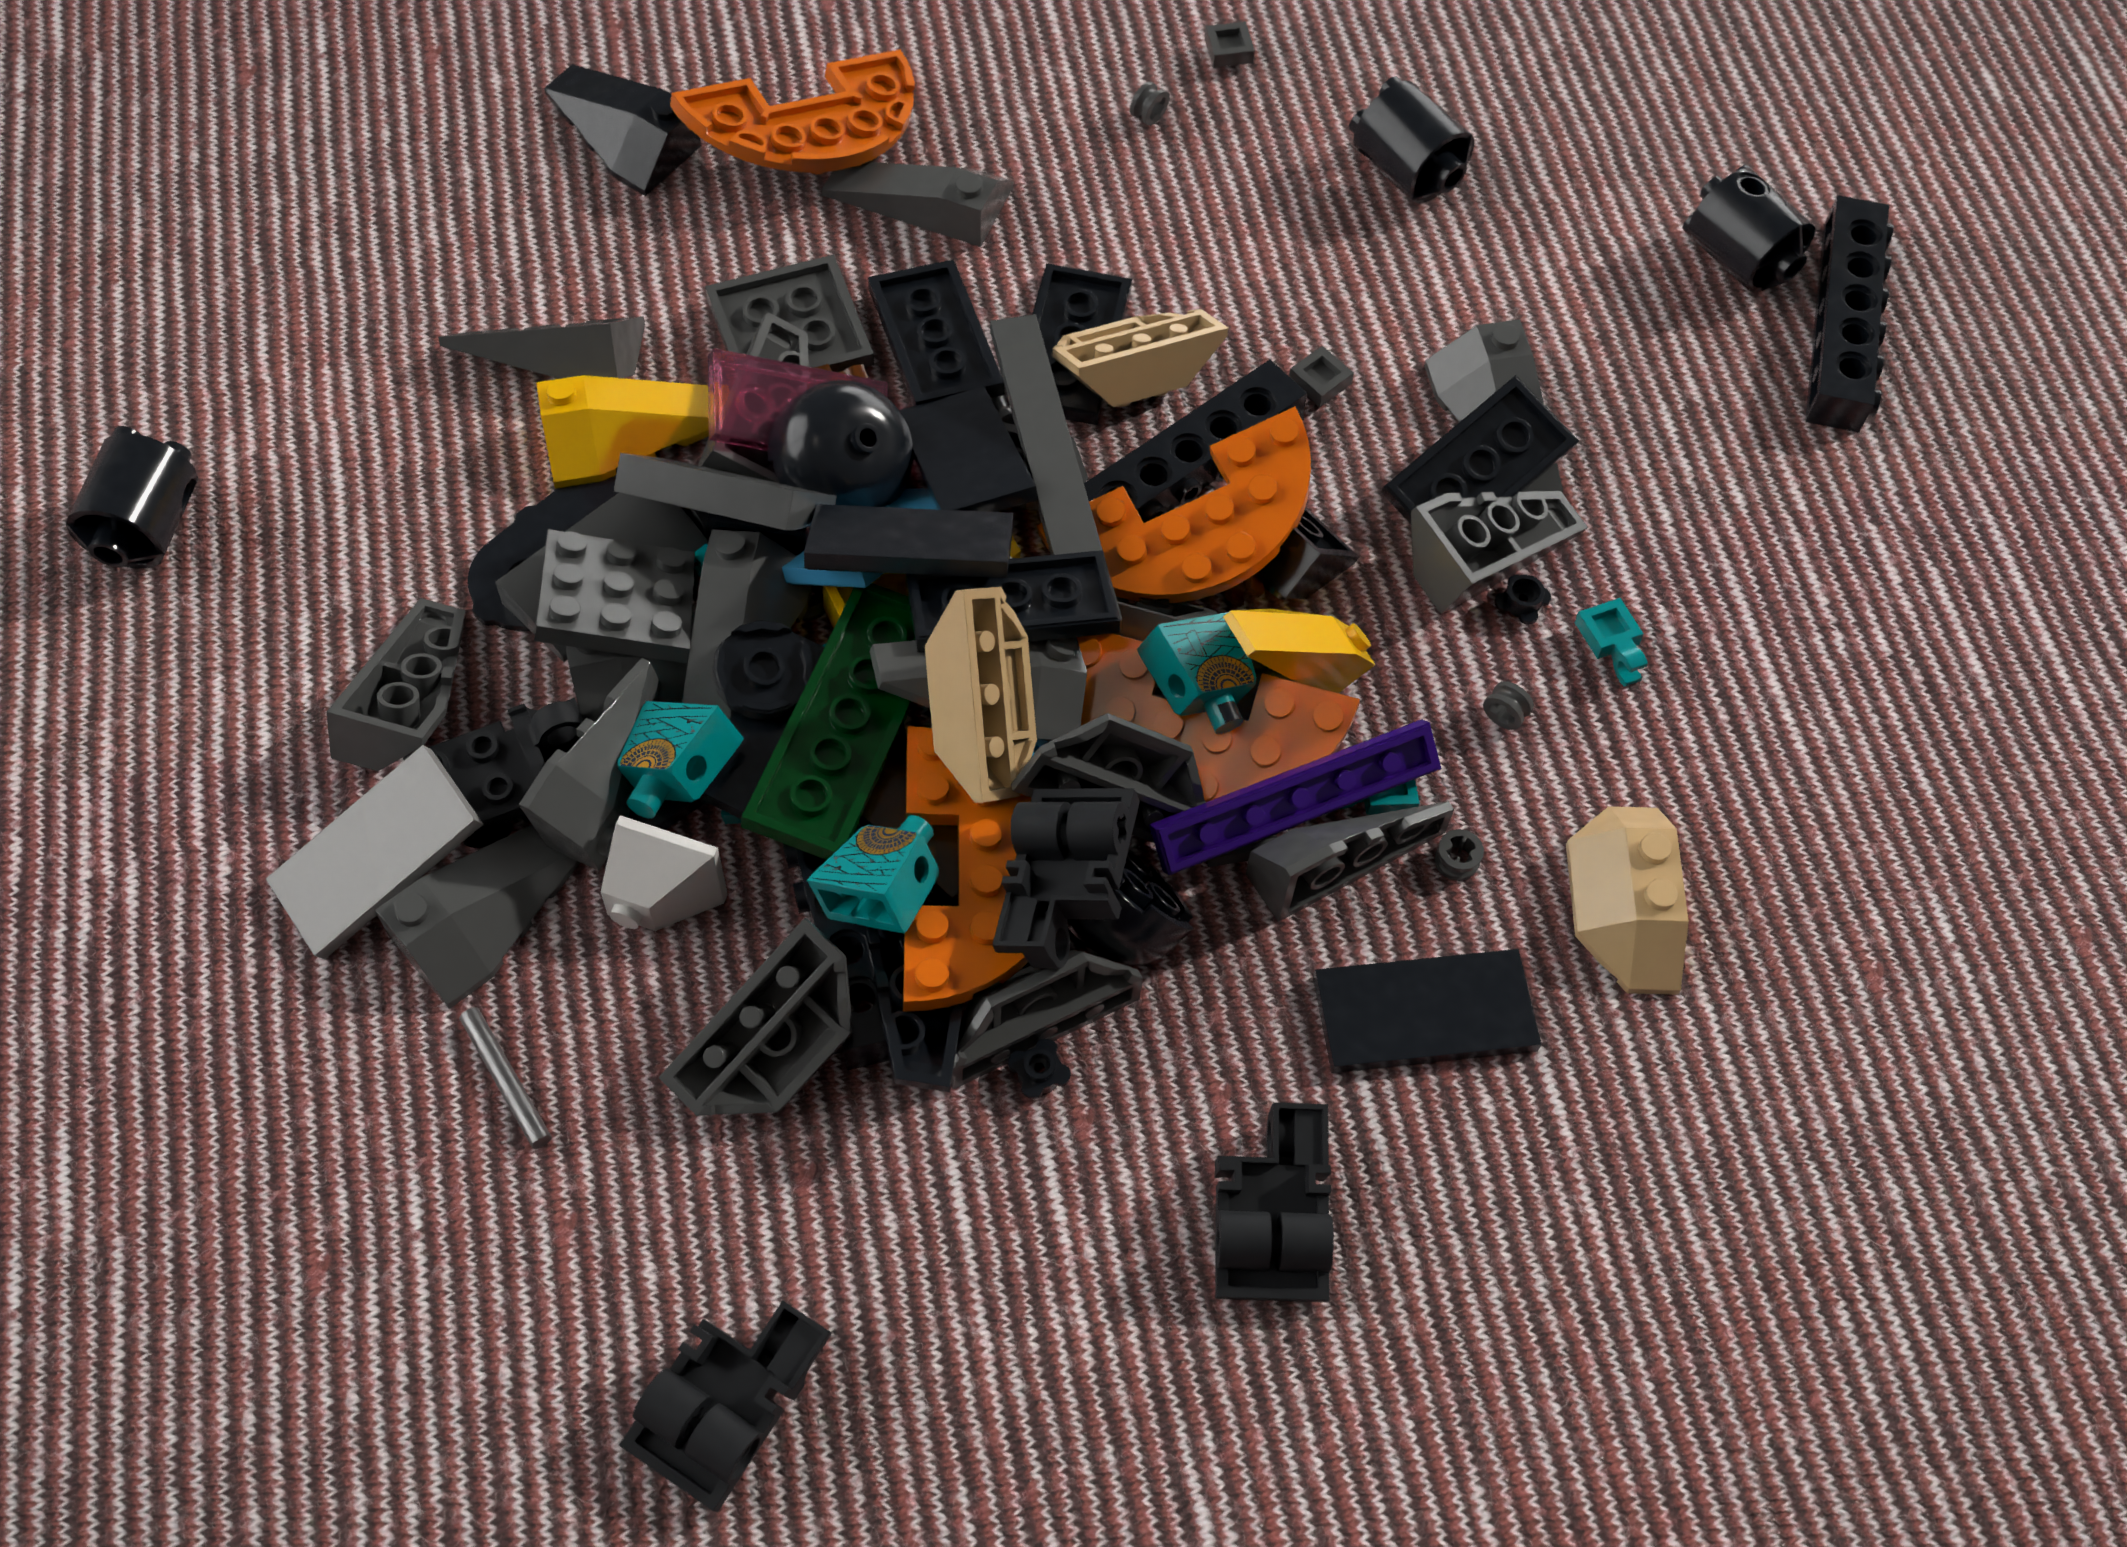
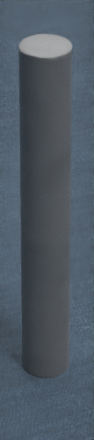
(505, 1078)

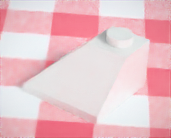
(659, 876)

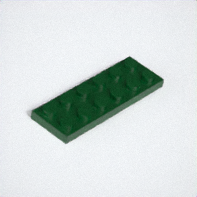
(836, 733)

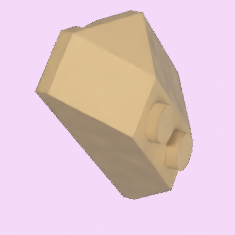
(1141, 354)
(981, 693)
(1631, 897)

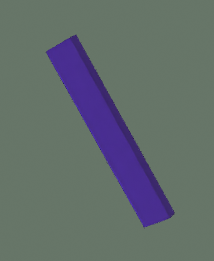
(1295, 797)

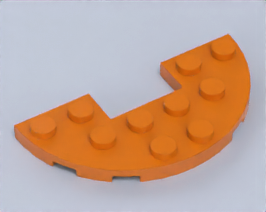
(809, 134)
(1219, 535)
(1284, 731)
(951, 946)

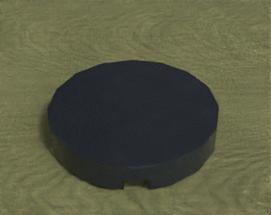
(762, 670)

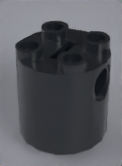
(1412, 141)
(1750, 230)
(132, 499)

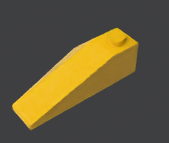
(598, 418)
(1303, 646)

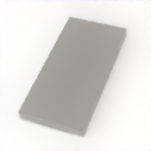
(373, 851)

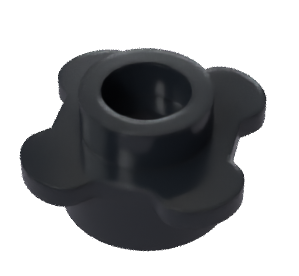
(1523, 587)
(1034, 1083)

